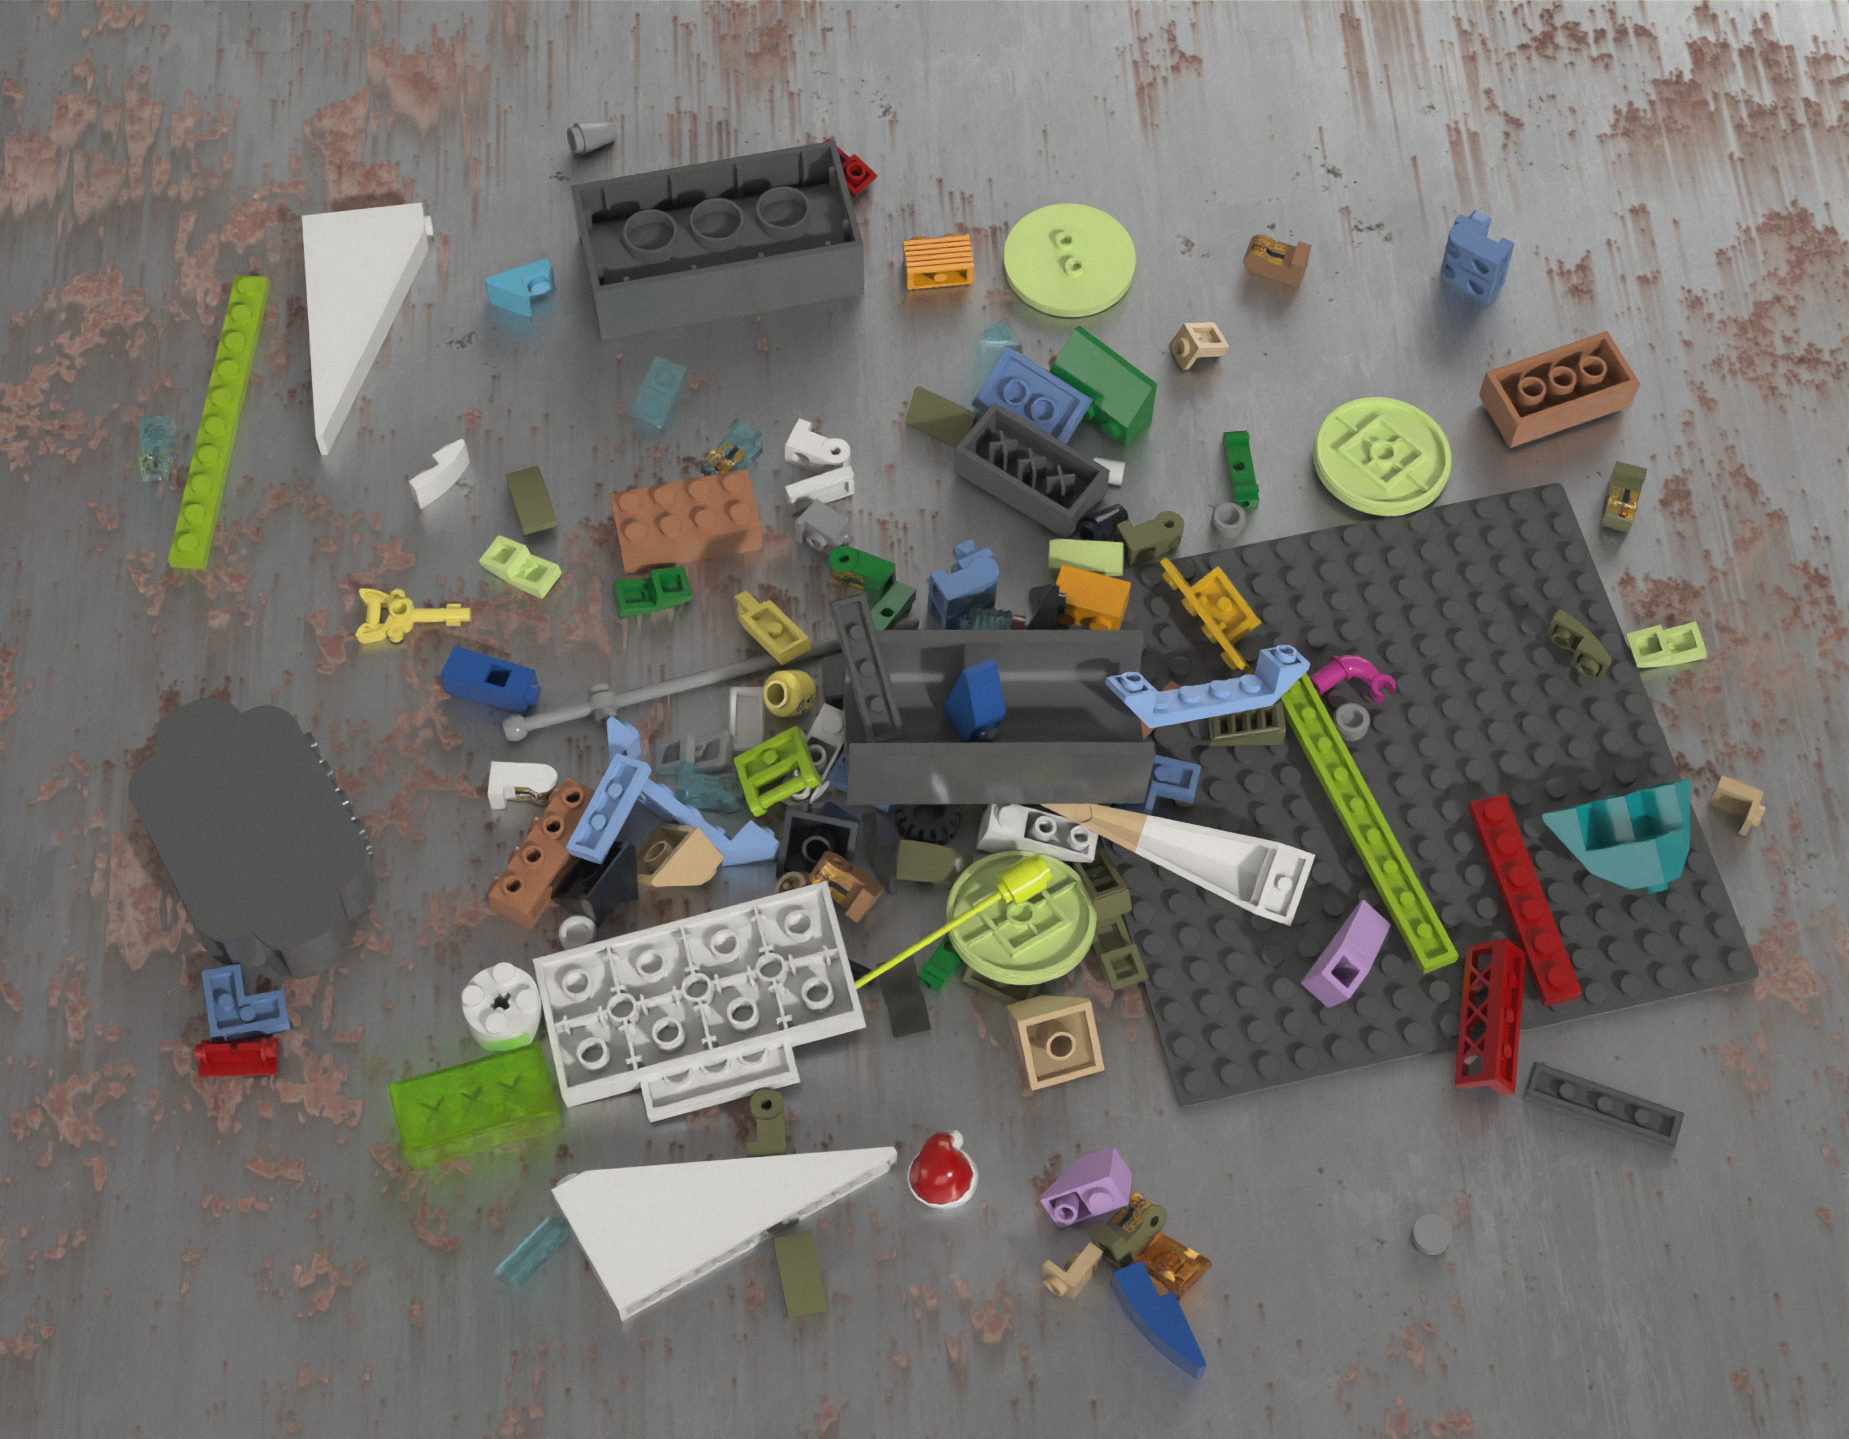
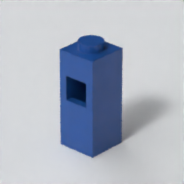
(490, 681)

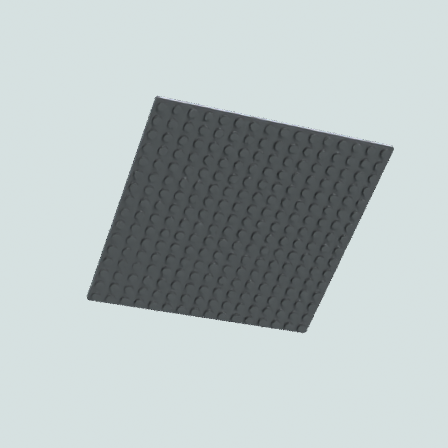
(1479, 710)

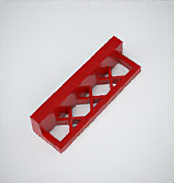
(1502, 1019)

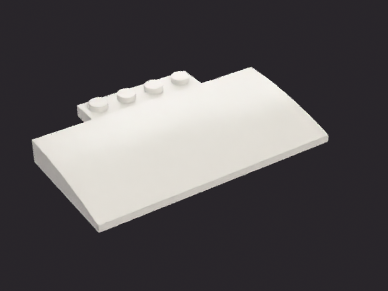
(699, 1003)

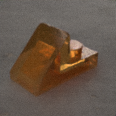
(1173, 1264)

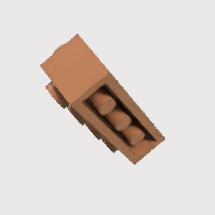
(542, 859)

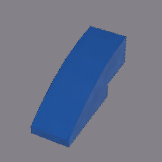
(1158, 1318)

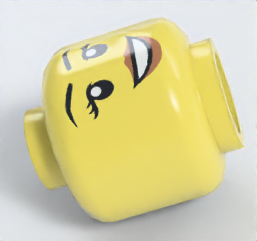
(789, 693)

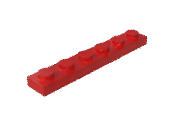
(1524, 900)

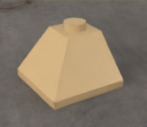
(676, 857)
(1055, 1039)

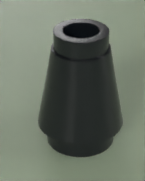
(1101, 524)

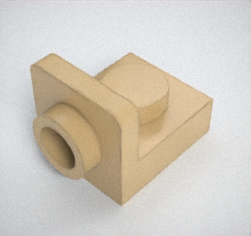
(1197, 341)
(1079, 1270)

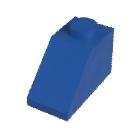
(976, 703)

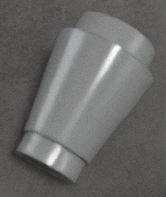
(590, 135)

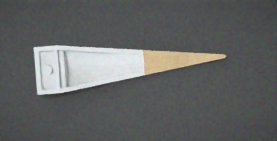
(1241, 868)

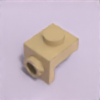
(1739, 799)

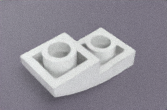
(449, 464)

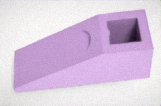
(1347, 956)

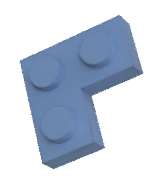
(1168, 779)
(240, 1016)

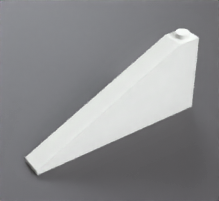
(355, 284)
(676, 1222)

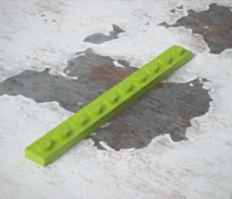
(219, 423)
(1367, 827)

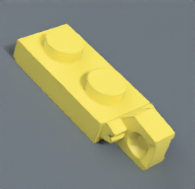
(771, 628)

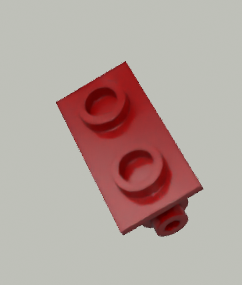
(238, 1057)

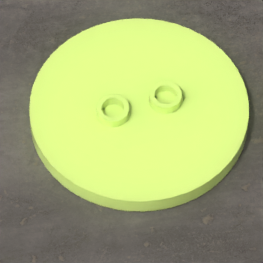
(1069, 260)
(1382, 456)
(1024, 941)

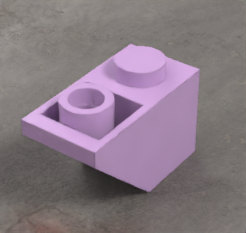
(1089, 1188)

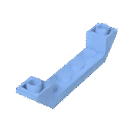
(1274, 674)
(748, 847)

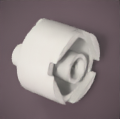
(484, 1003)

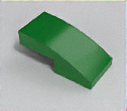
(657, 592)

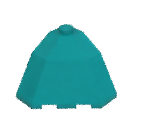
(1630, 837)

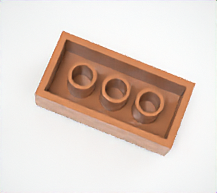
(1558, 389)
(686, 521)

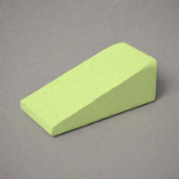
(1088, 555)

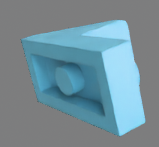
(513, 287)

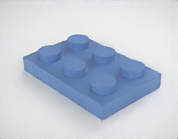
(1033, 395)

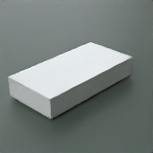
(824, 487)
(746, 718)

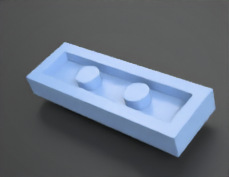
(608, 808)

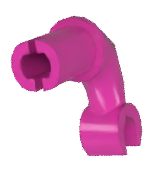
(1350, 665)

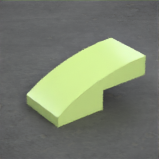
(520, 568)
(1666, 647)

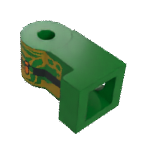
(861, 571)

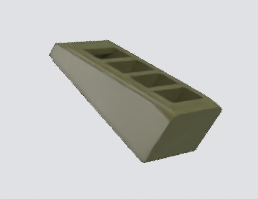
(1260, 736)
(1104, 886)

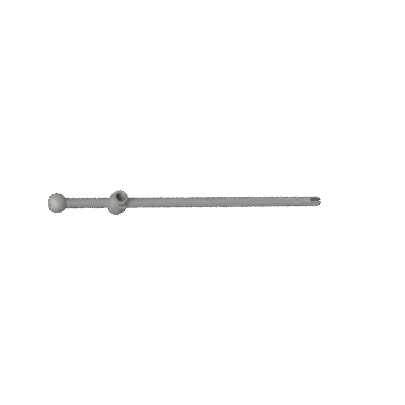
(604, 703)

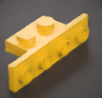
(1220, 607)

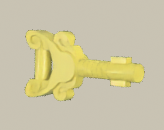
(401, 615)

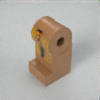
(1277, 259)
(847, 884)

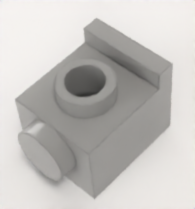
(822, 527)

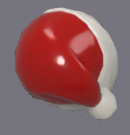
(943, 1172)

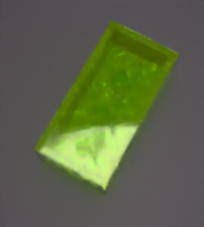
(474, 1106)

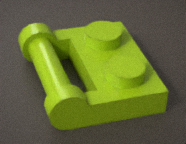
(772, 761)

